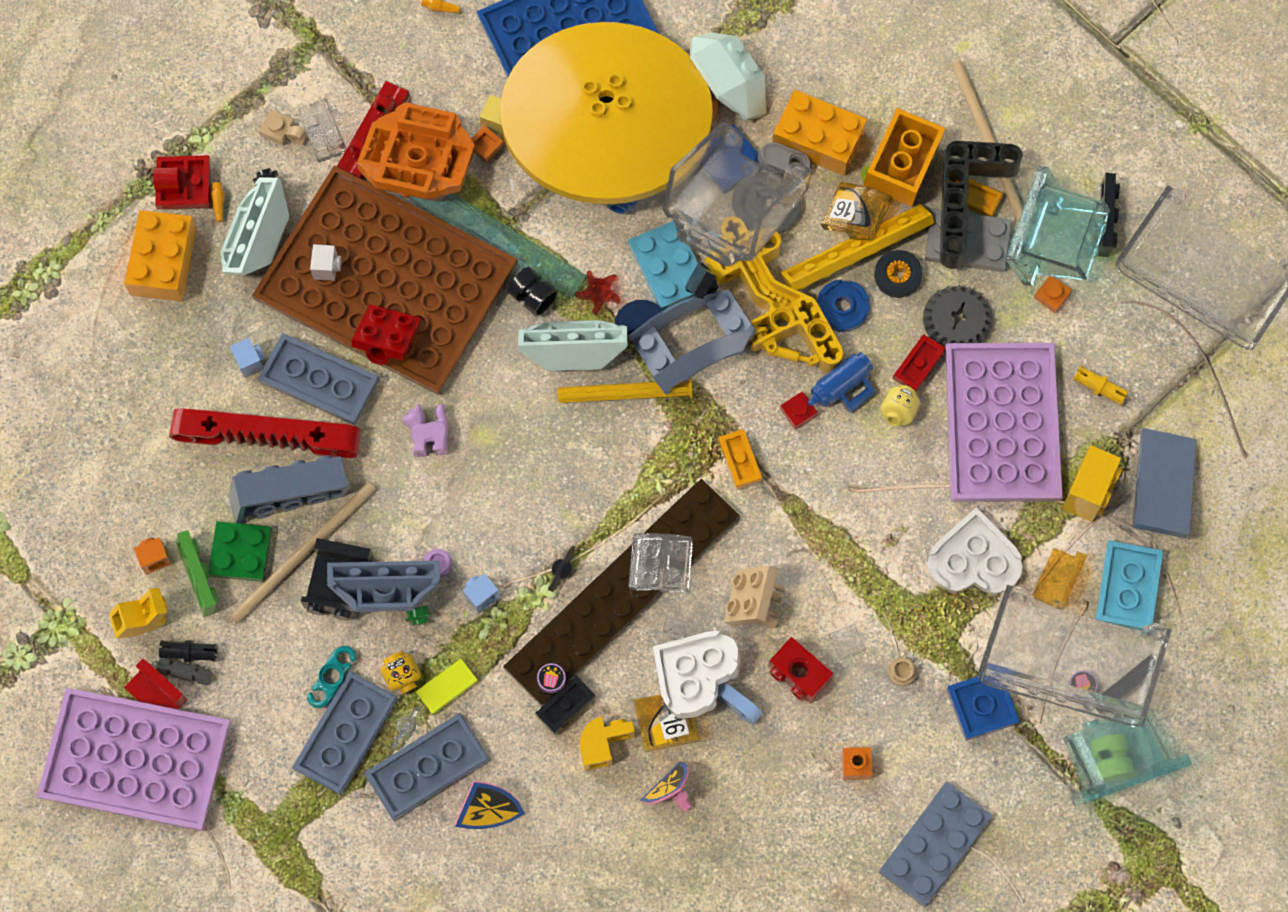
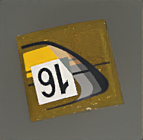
(856, 211)
(660, 727)

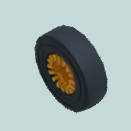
(902, 262)

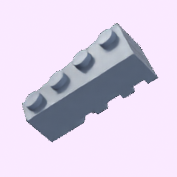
(286, 487)

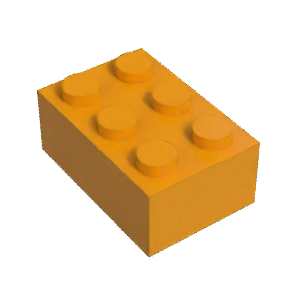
(820, 131)
(904, 156)
(160, 255)

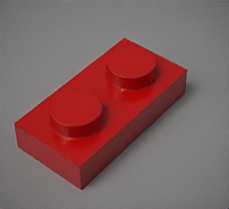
(919, 363)

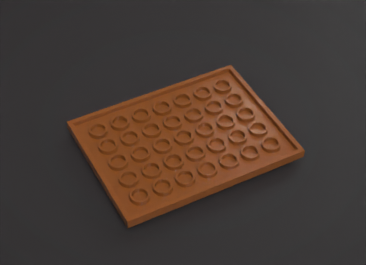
(392, 261)

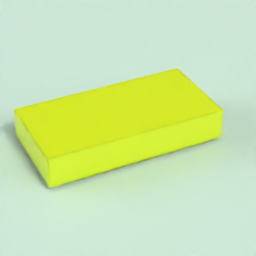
(446, 686)

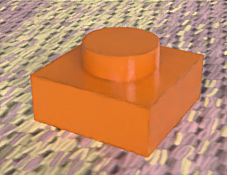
(486, 144)
(1052, 293)

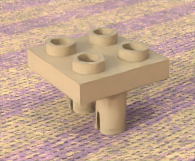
(752, 595)

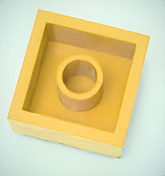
(1091, 485)

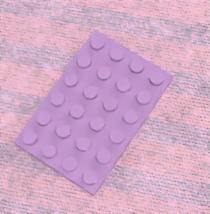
(1003, 422)
(134, 759)

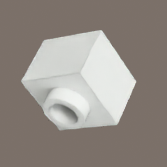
(325, 262)

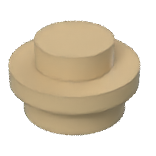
(902, 671)

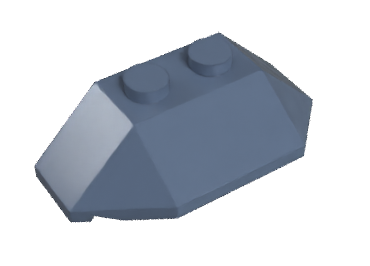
(383, 584)

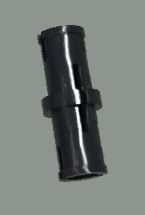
(188, 651)

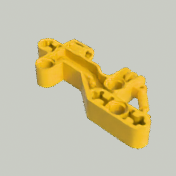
(781, 304)

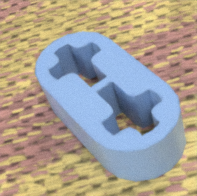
(738, 703)

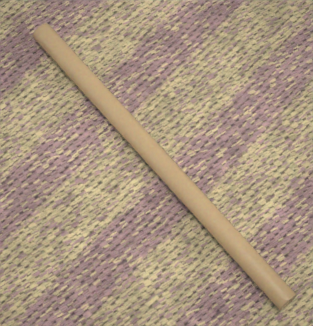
(985, 132)
(302, 552)

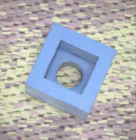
(248, 357)
(480, 592)

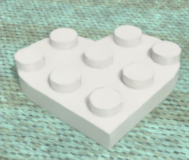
(974, 555)
(693, 670)

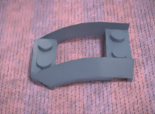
(661, 361)

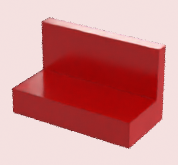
(153, 688)

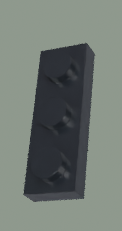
(1109, 192)

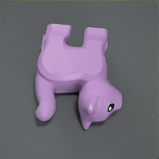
(430, 433)

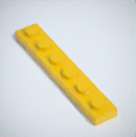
(852, 250)

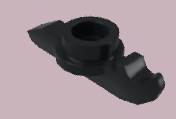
(561, 569)

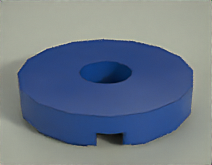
(852, 293)

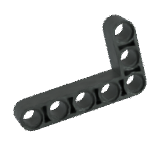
(958, 192)

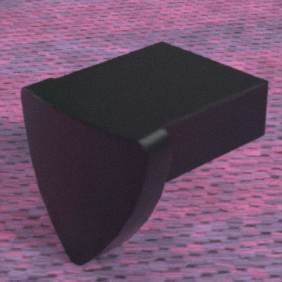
(701, 281)

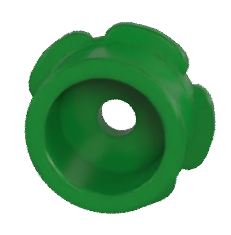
(418, 615)

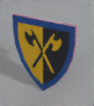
(670, 786)
(488, 807)

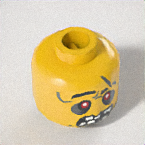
(400, 672)

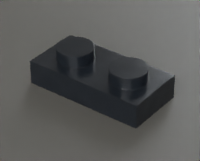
(565, 705)

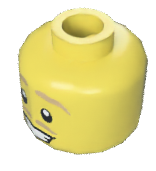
(900, 405)

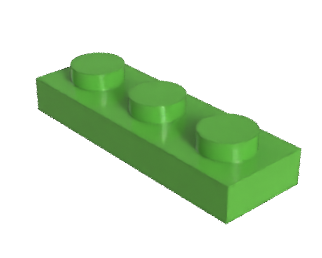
(197, 573)

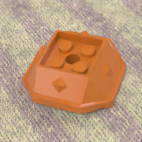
(417, 153)

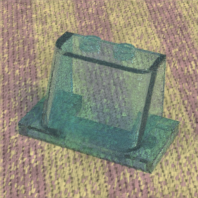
(1056, 231)
(1117, 757)

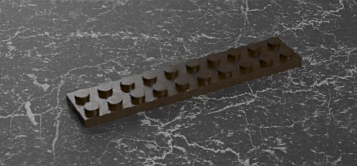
(608, 603)

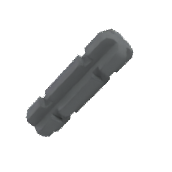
(184, 671)

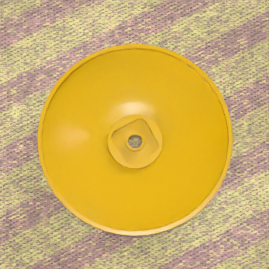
(599, 148)

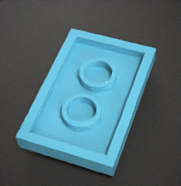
(664, 263)
(1129, 585)

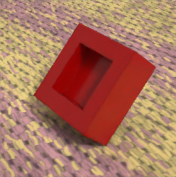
(798, 410)

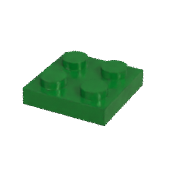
(239, 551)

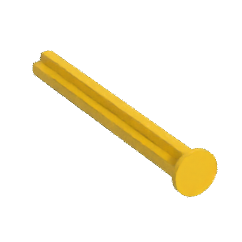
(620, 391)

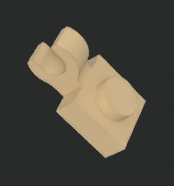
(280, 128)

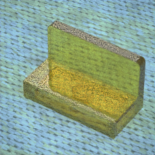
(1059, 578)

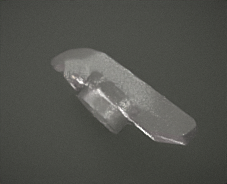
(406, 727)

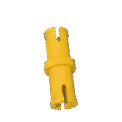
(1100, 385)

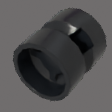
(536, 294)

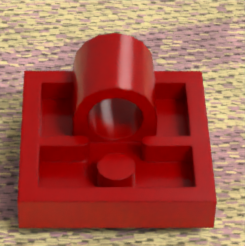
(182, 182)
(385, 334)

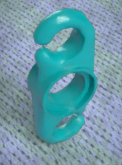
(331, 664)

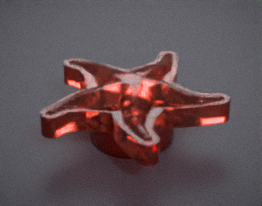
(599, 291)

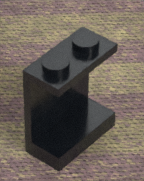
(321, 597)

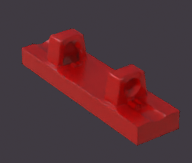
(388, 98)

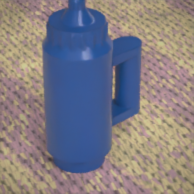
(843, 379)

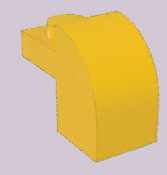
(139, 616)
(595, 741)

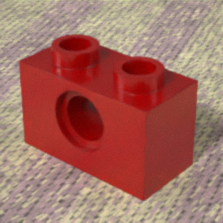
(795, 655)

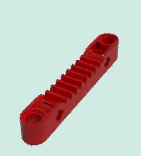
(192, 427)

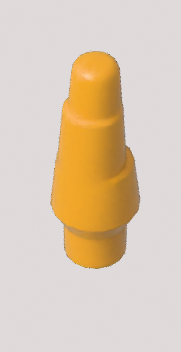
(440, 5)
(218, 198)

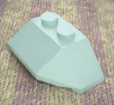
(730, 73)
(255, 229)
(572, 344)

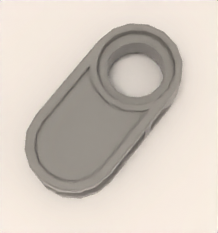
(778, 157)

